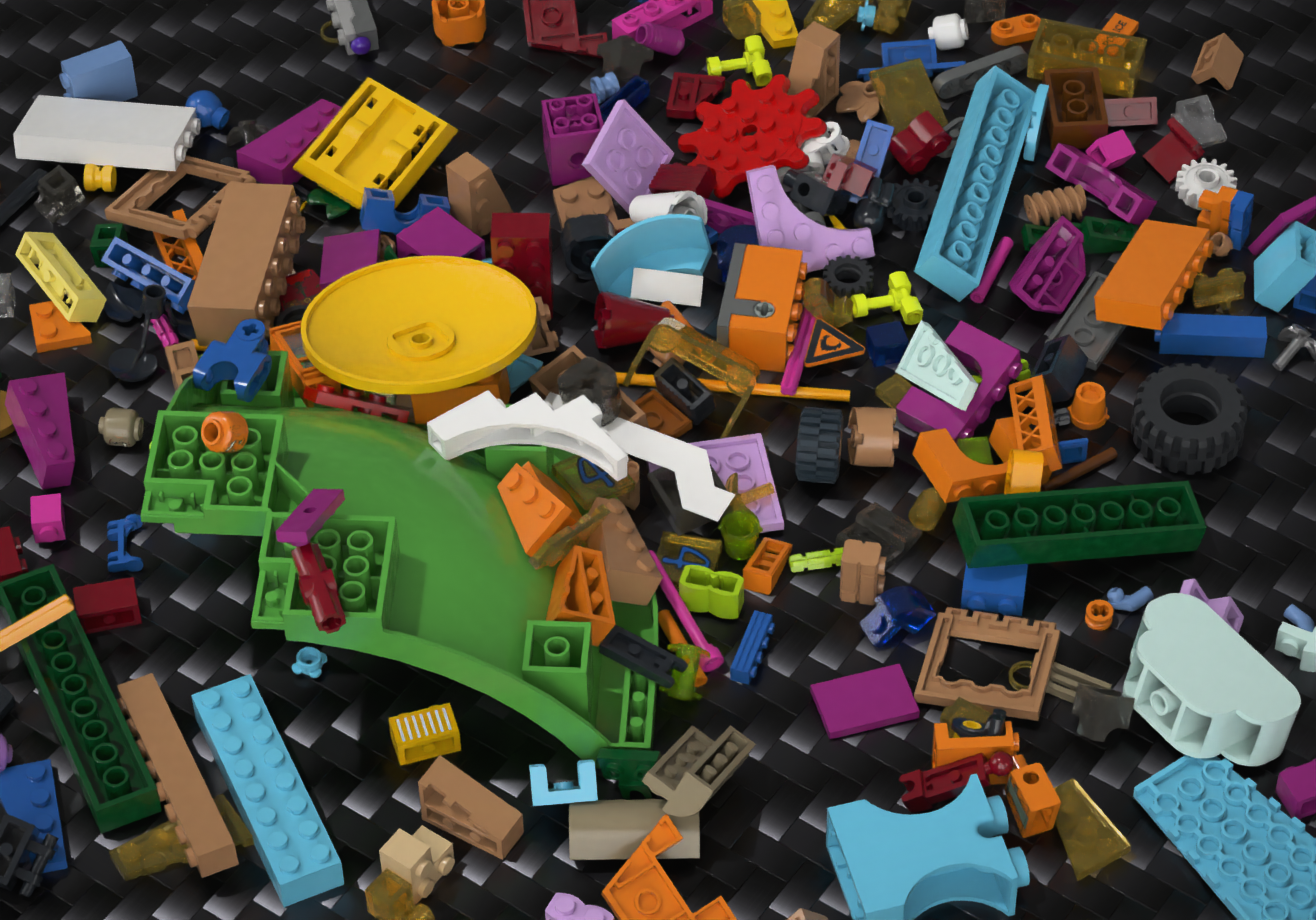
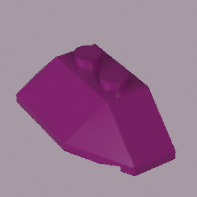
(1052, 269)

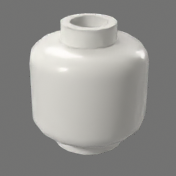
(949, 31)

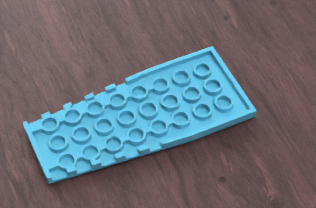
(1234, 838)

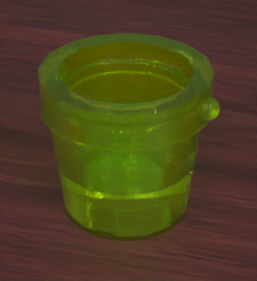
(740, 533)

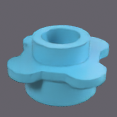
(866, 15)
(306, 656)

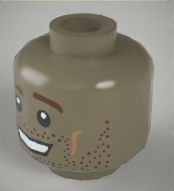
(121, 427)

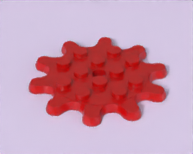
(769, 112)

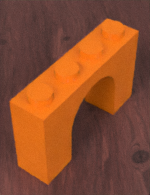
(958, 475)

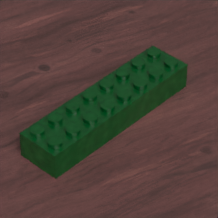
(1078, 524)

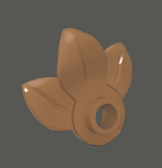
(860, 98)

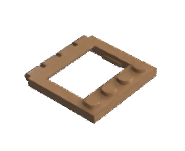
(132, 203)
(987, 627)

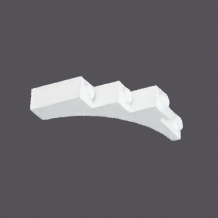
(532, 420)

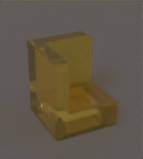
(741, 18)

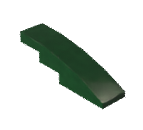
(1098, 233)

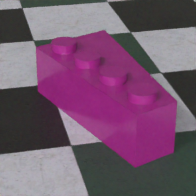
(276, 152)
(43, 426)

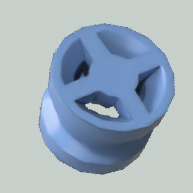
(605, 86)

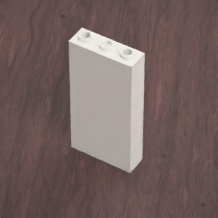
(106, 133)

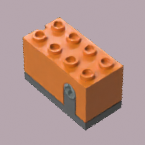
(762, 304)

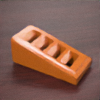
(765, 568)

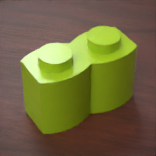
(712, 591)

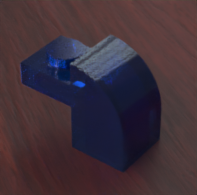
(725, 244)
(896, 609)

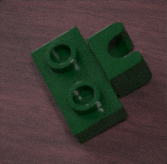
(629, 768)

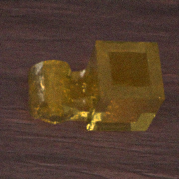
(886, 15)
(392, 899)

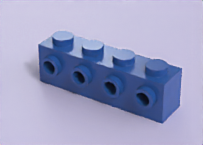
(147, 271)

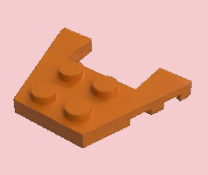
(644, 889)

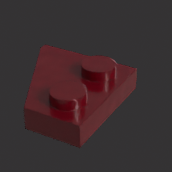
(689, 91)

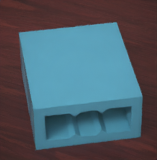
(1285, 266)

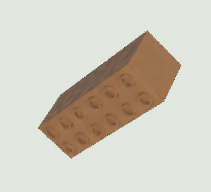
(246, 260)

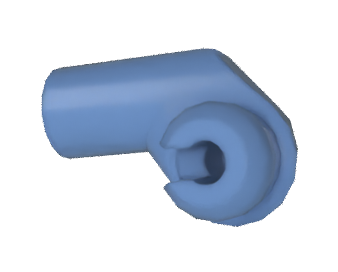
(1129, 602)

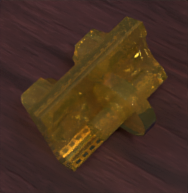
(1218, 290)

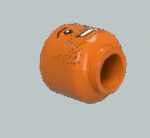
(224, 431)

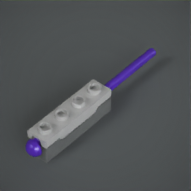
(355, 25)

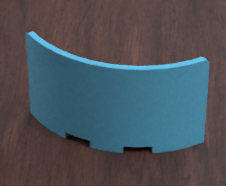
(657, 243)

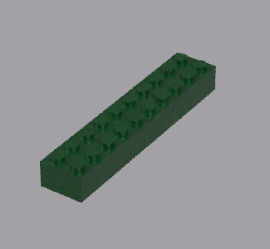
(81, 705)

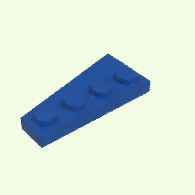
(31, 795)

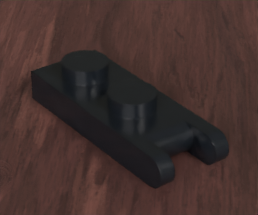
(641, 656)

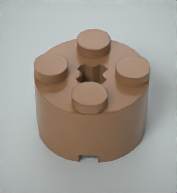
(872, 436)

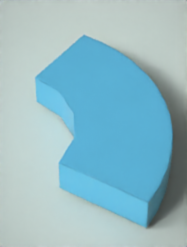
(1034, 130)

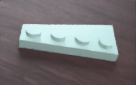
(936, 368)

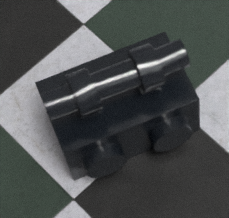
(16, 843)

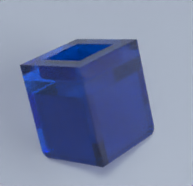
(886, 343)

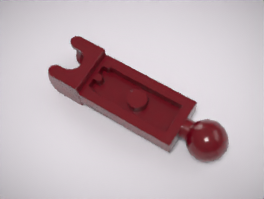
(951, 779)

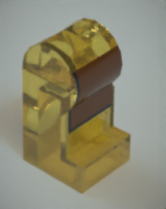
(826, 304)

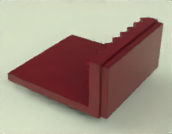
(1173, 151)

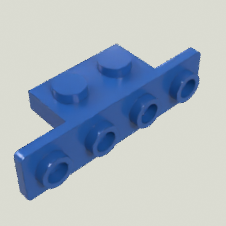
(904, 51)

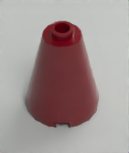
(624, 319)

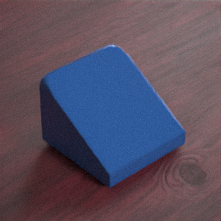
(1073, 450)

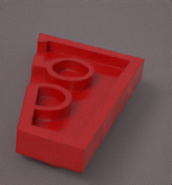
(351, 399)

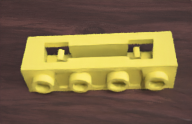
(59, 276)

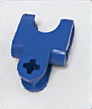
(240, 359)

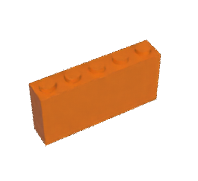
(1153, 274)

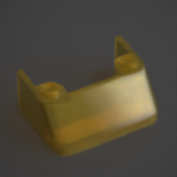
(734, 369)

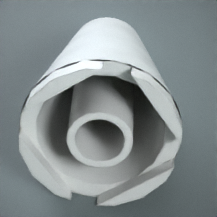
(660, 204)

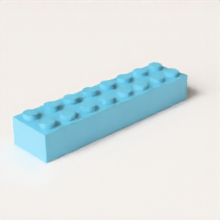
(267, 790)

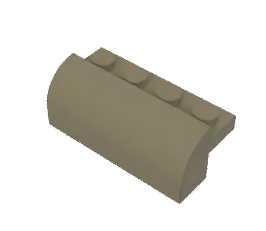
(696, 769)
(619, 826)

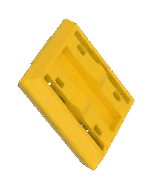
(374, 145)

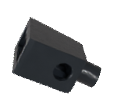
(813, 193)

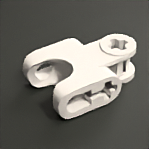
(820, 151)

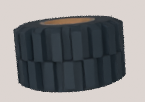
(819, 445)

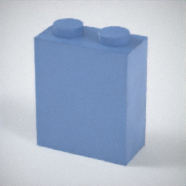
(100, 74)

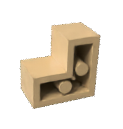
(418, 859)

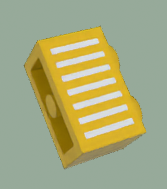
(424, 733)

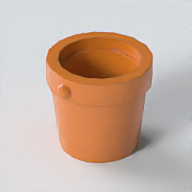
(1089, 406)

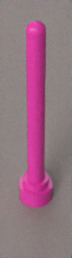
(716, 658)

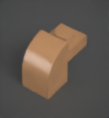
(181, 360)

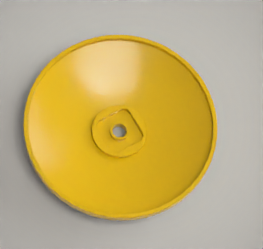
(419, 324)

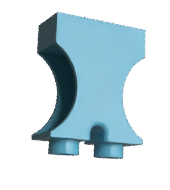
(908, 863)

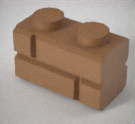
(861, 572)

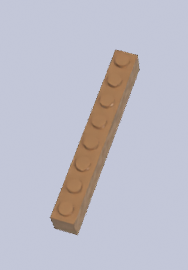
(176, 777)

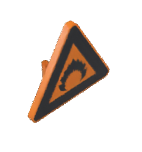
(829, 345)

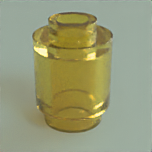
(927, 510)

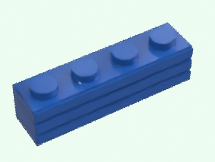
(751, 647)

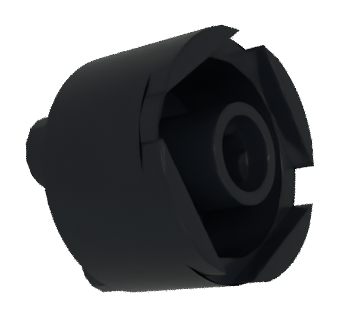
(583, 240)

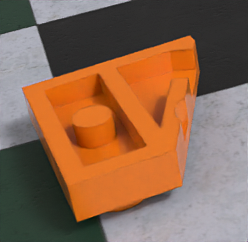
(53, 330)

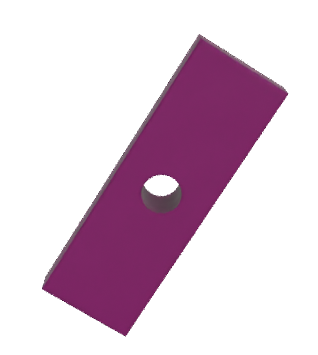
(310, 516)

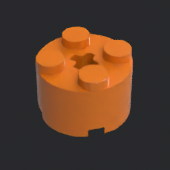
(459, 21)

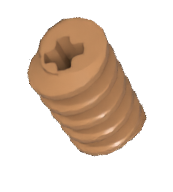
(1055, 204)

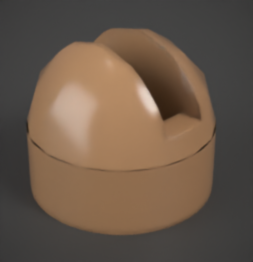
(1225, 247)

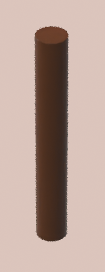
(1079, 470)

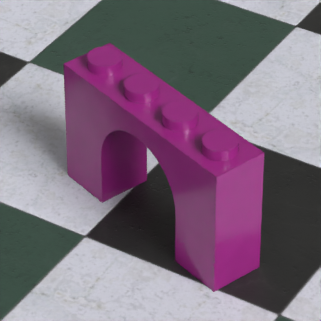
(990, 359)

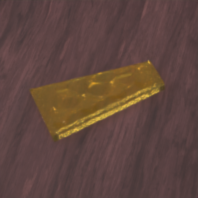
(160, 845)

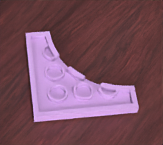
(784, 226)
(749, 460)

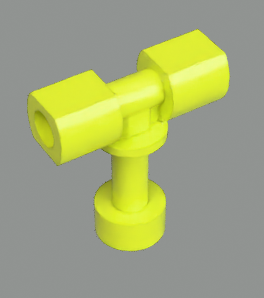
(752, 61)
(897, 298)

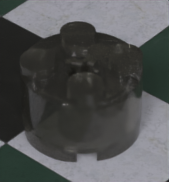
(598, 385)

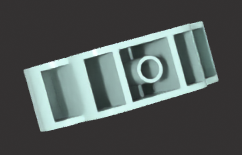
(1207, 685)

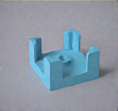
(563, 791)

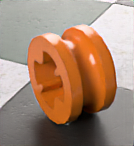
(1099, 622)

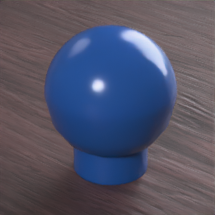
(208, 109)

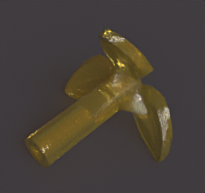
(740, 500)

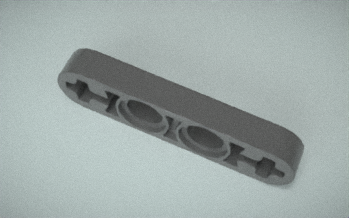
(953, 81)

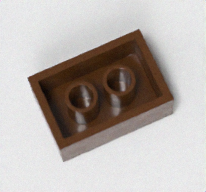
(1075, 107)

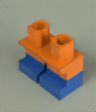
(1229, 214)

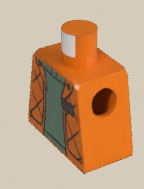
(1031, 797)

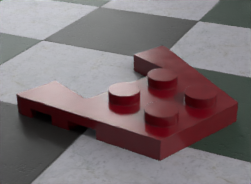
(555, 27)

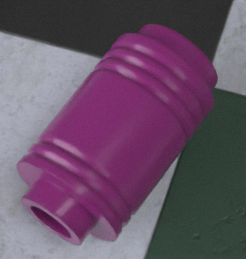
(660, 38)

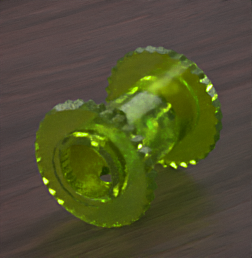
(685, 680)

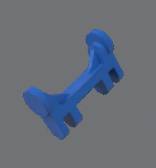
(118, 531)

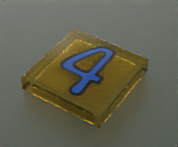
(587, 481)
(685, 550)

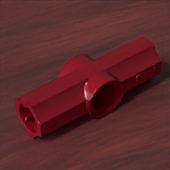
(318, 587)

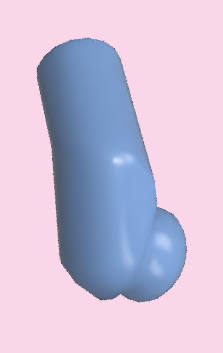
(1299, 618)

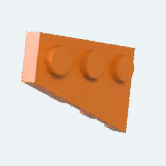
(532, 508)

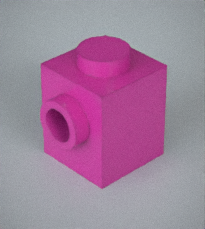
(1111, 150)
(47, 518)

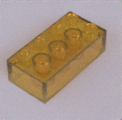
(1075, 46)

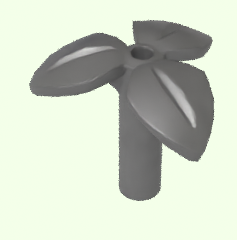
(1298, 338)

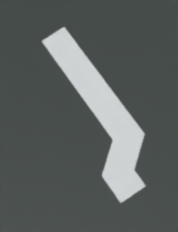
(688, 461)

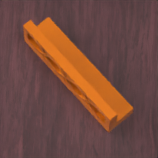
(187, 248)
(1041, 416)

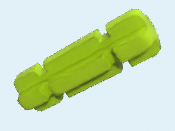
(815, 560)

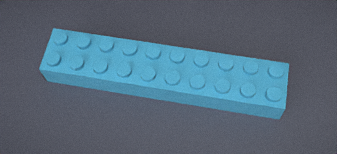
(976, 184)

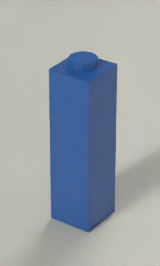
(1213, 335)

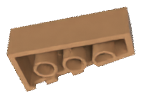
(627, 562)

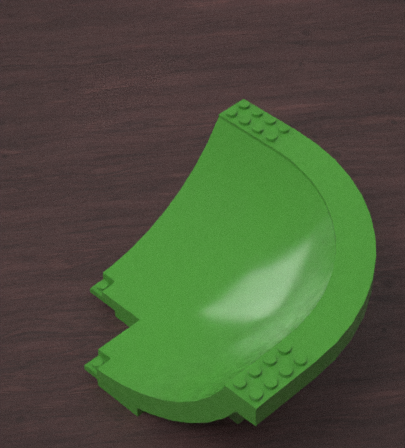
(414, 550)

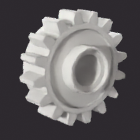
(1200, 176)

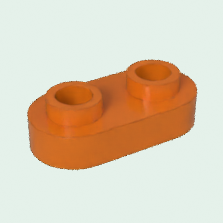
(1015, 29)

